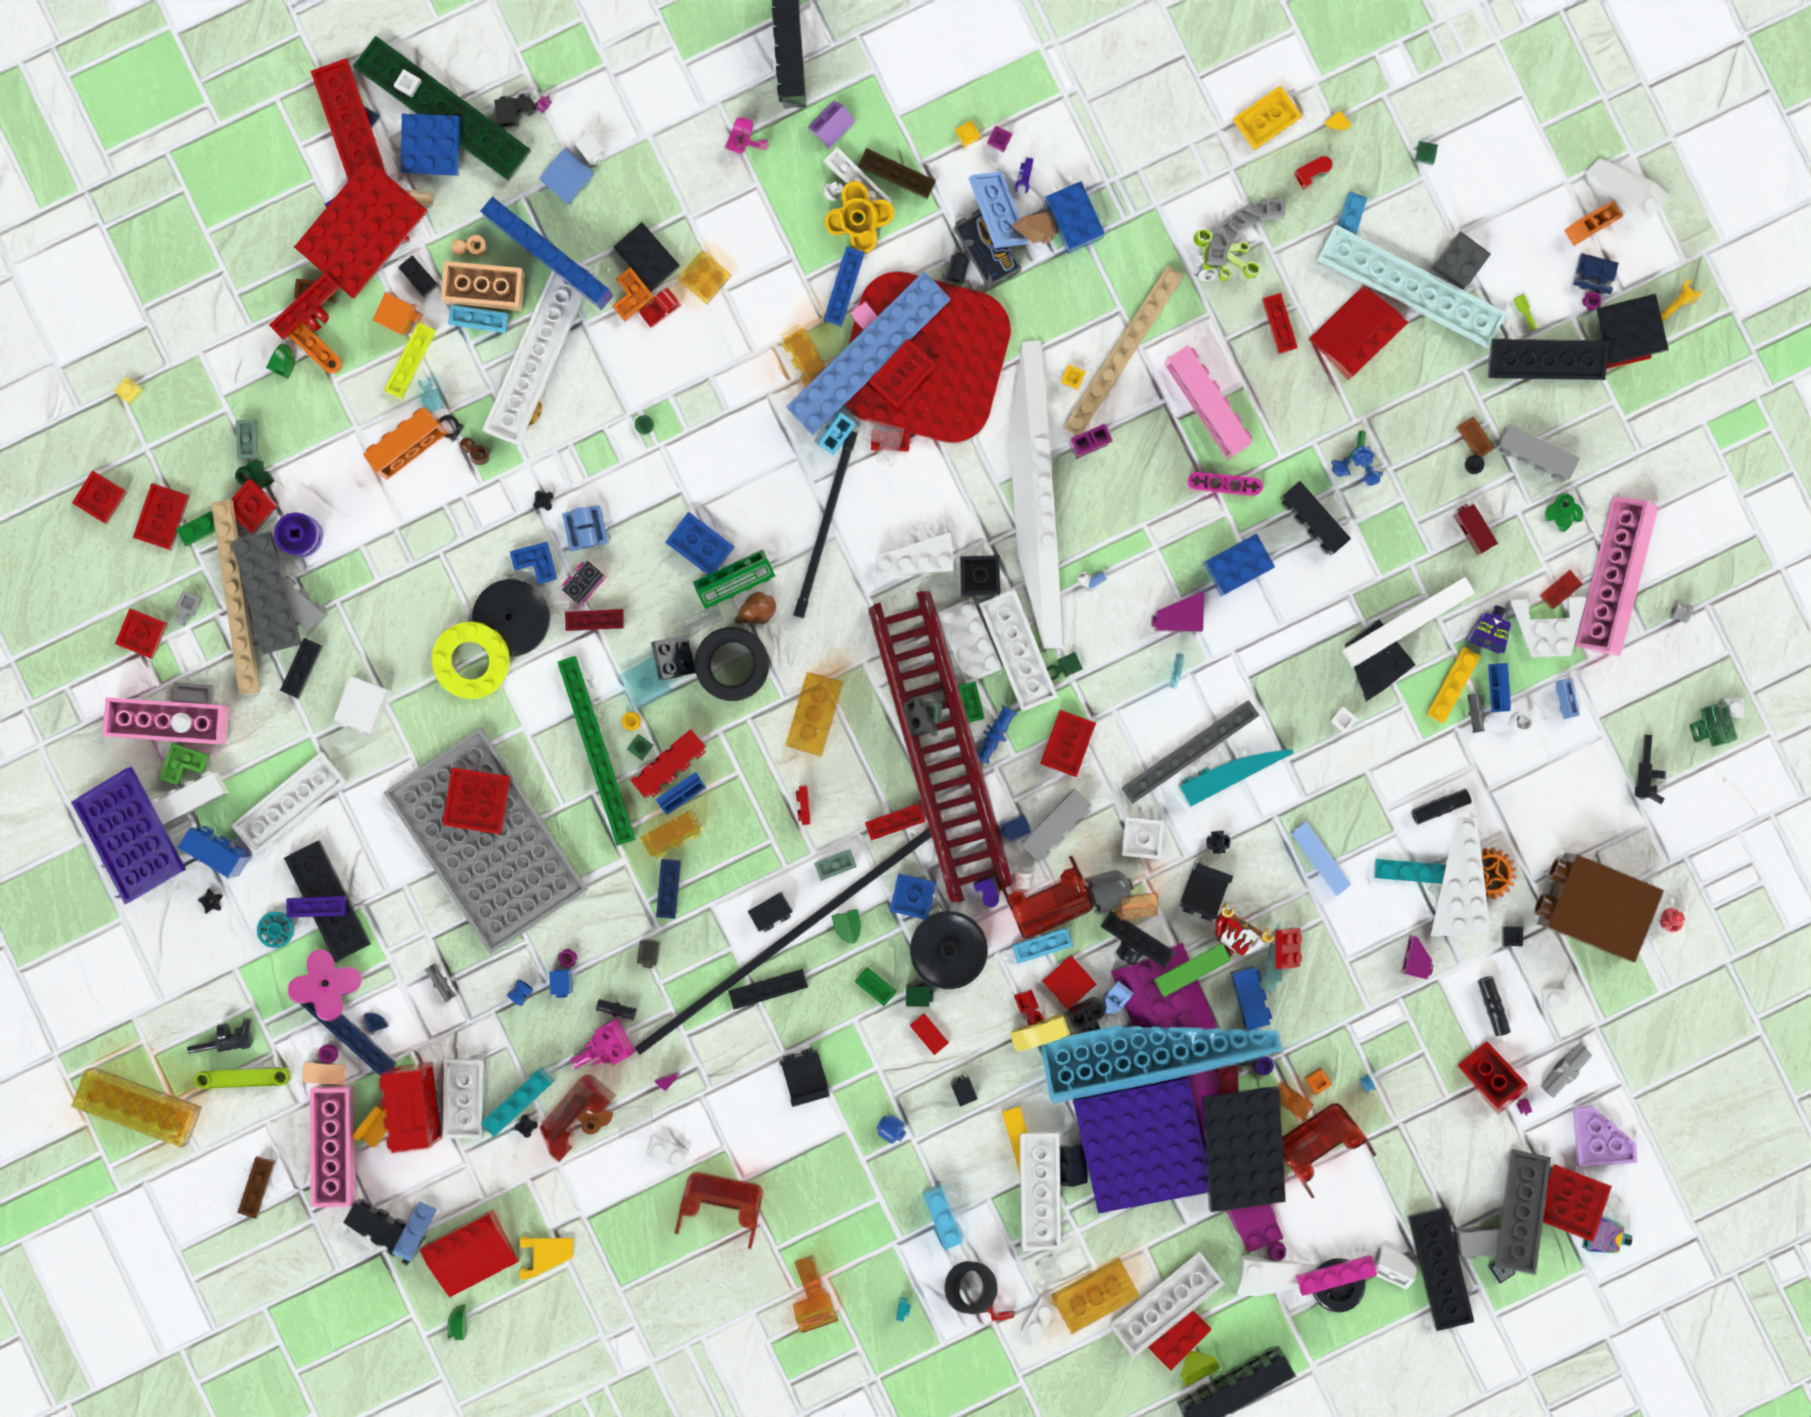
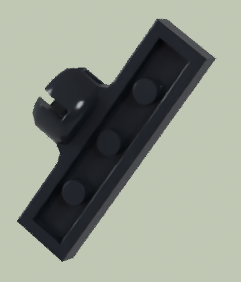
(1136, 942)

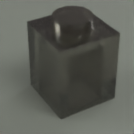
(648, 952)

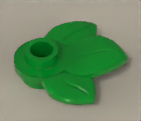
(1564, 515)

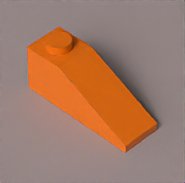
(1593, 223)

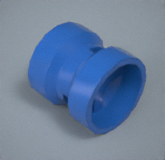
(520, 991)

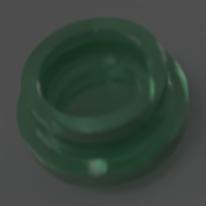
(644, 424)

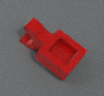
(1027, 1004)

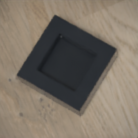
(1512, 936)

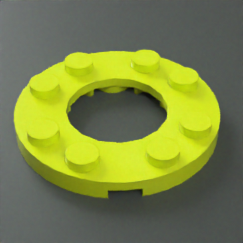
(493, 644)

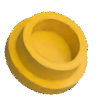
(631, 721)

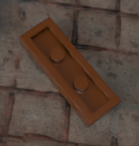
(256, 1187)

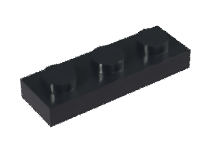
(301, 668)

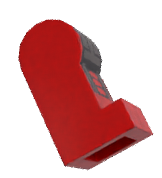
(1317, 167)

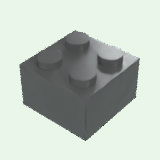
(1461, 260)

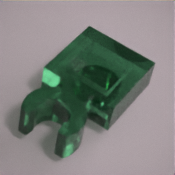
(1067, 664)

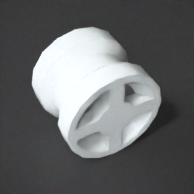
(1022, 880)

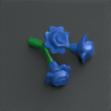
(1360, 456)

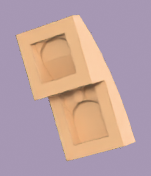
(323, 1073)

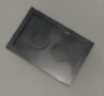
(646, 256)

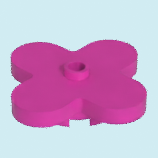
(326, 999)

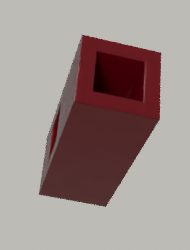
(1475, 528)

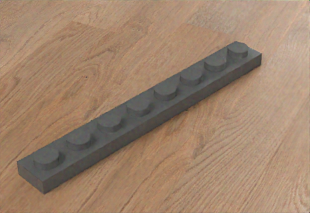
(1190, 751)

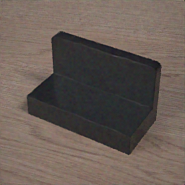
(1072, 1166)

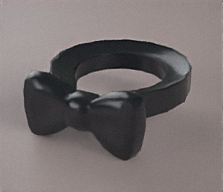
(459, 427)

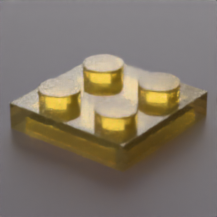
(704, 277)

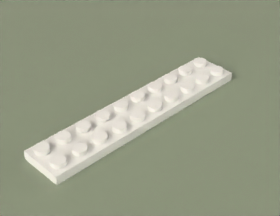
(534, 360)

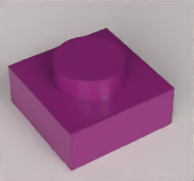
(999, 139)

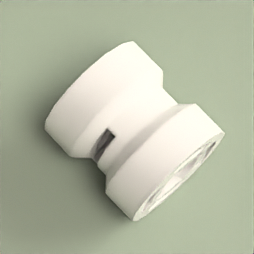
(1524, 719)

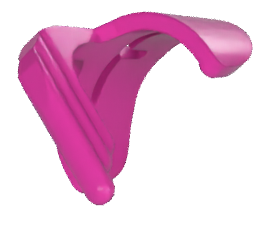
(737, 131)

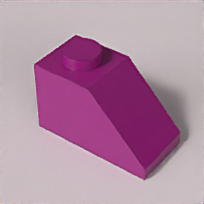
(1416, 959)

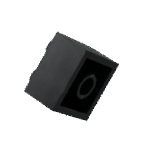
(980, 575)

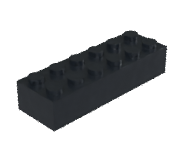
(789, 53)
(1239, 1386)

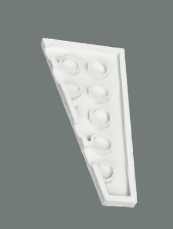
(1463, 897)

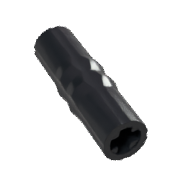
(1441, 806)
(1494, 1006)

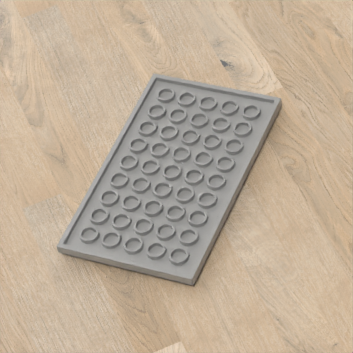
(496, 879)

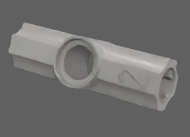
(1566, 1070)

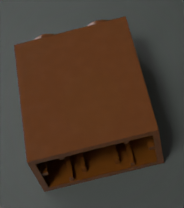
(1598, 906)

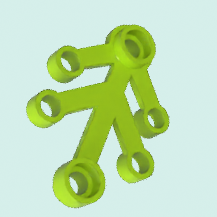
(1245, 267)

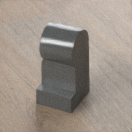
(917, 717)

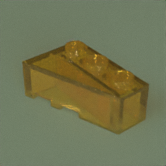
(803, 353)
(672, 834)

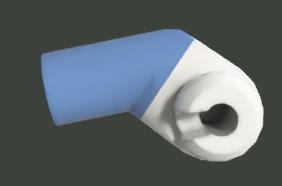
(1091, 581)

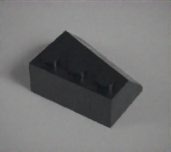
(1381, 668)

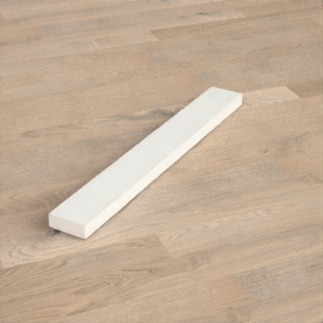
(1408, 622)

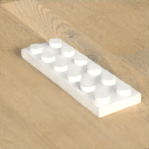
(1018, 650)
(288, 803)
(1040, 1191)
(1167, 1304)

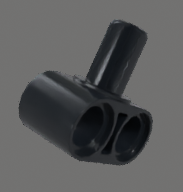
(1089, 1018)

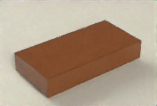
(1475, 437)

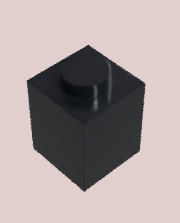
(963, 1090)

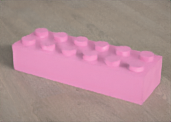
(1208, 402)
(153, 720)
(332, 1146)

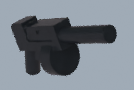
(1645, 774)
(225, 1040)

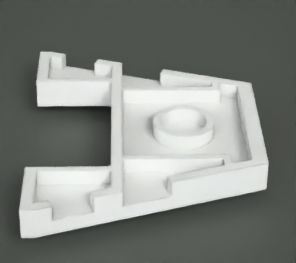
(1549, 636)

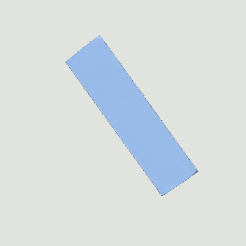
(1320, 858)

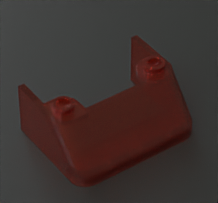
(1050, 906)
(1318, 1137)
(723, 1193)

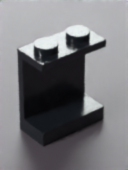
(1204, 891)
(804, 1077)

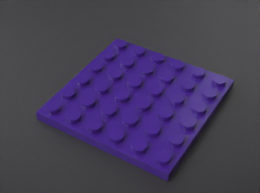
(1142, 1145)

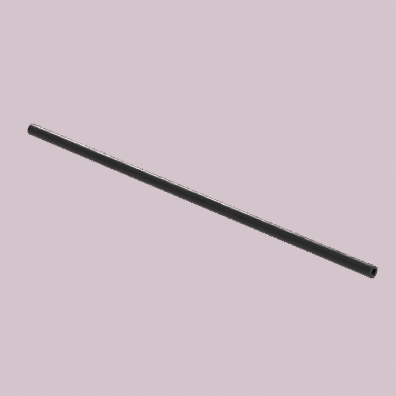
(783, 941)

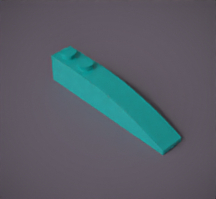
(1227, 774)

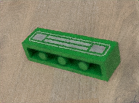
(733, 579)

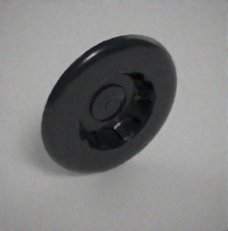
(1345, 1303)

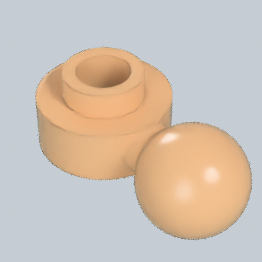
(459, 246)

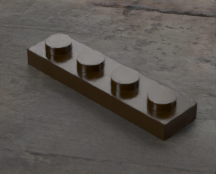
(897, 173)

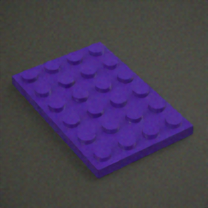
(128, 835)

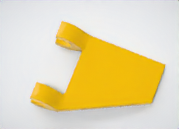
(547, 1254)

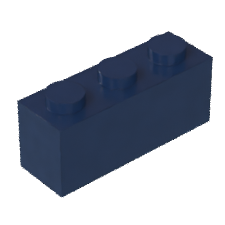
(1014, 827)

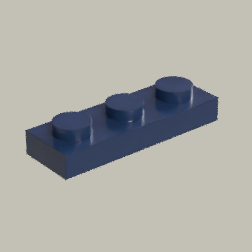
(668, 888)

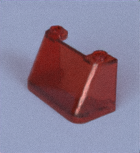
(586, 1093)

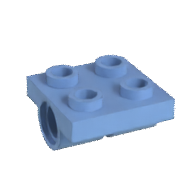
(585, 528)

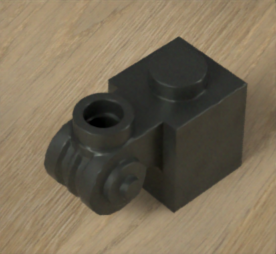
(509, 108)

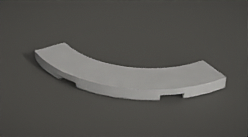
(1237, 223)

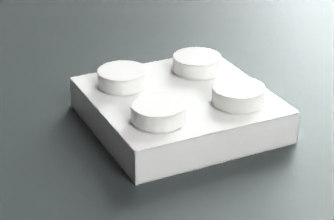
(1143, 838)

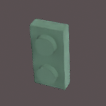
(246, 439)
(835, 864)

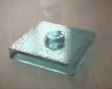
(643, 683)

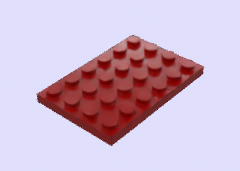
(361, 228)

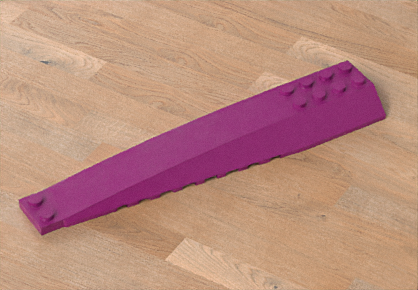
(1190, 1009)

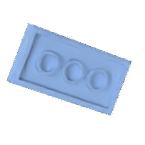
(997, 208)

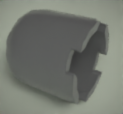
(1108, 889)

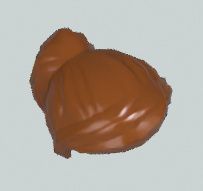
(756, 609)

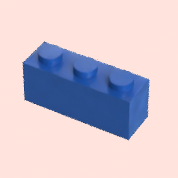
(1251, 998)

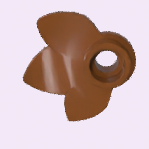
(599, 1120)

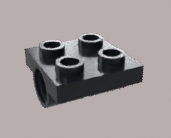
(673, 657)

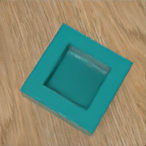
(903, 1309)

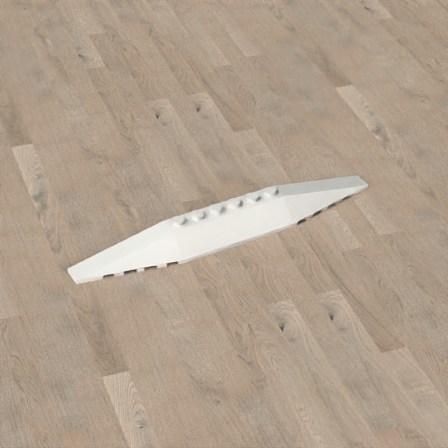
(1034, 495)

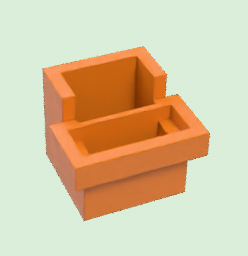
(397, 314)

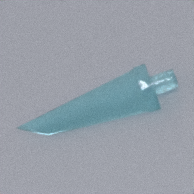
(1272, 974)

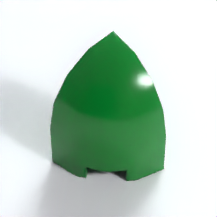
(282, 361)
(847, 925)
(457, 1323)

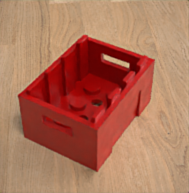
(410, 1107)

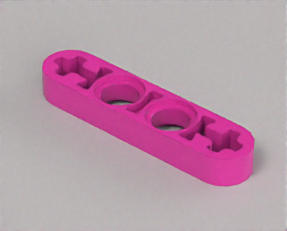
(1224, 487)

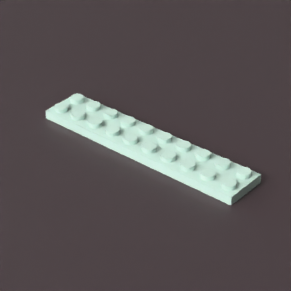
(1411, 286)

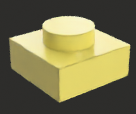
(128, 390)

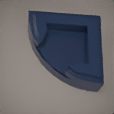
(375, 1022)

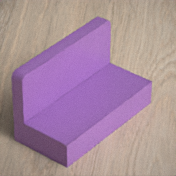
(831, 123)

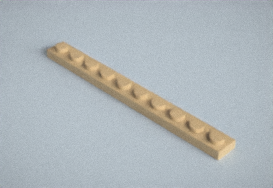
(1123, 351)
(235, 599)

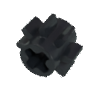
(1218, 842)

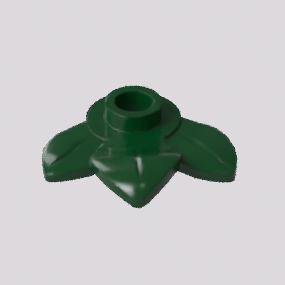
(256, 473)

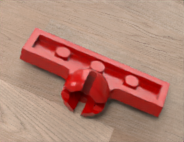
(306, 308)

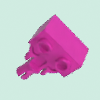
(608, 1044)

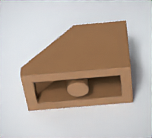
(1037, 227)

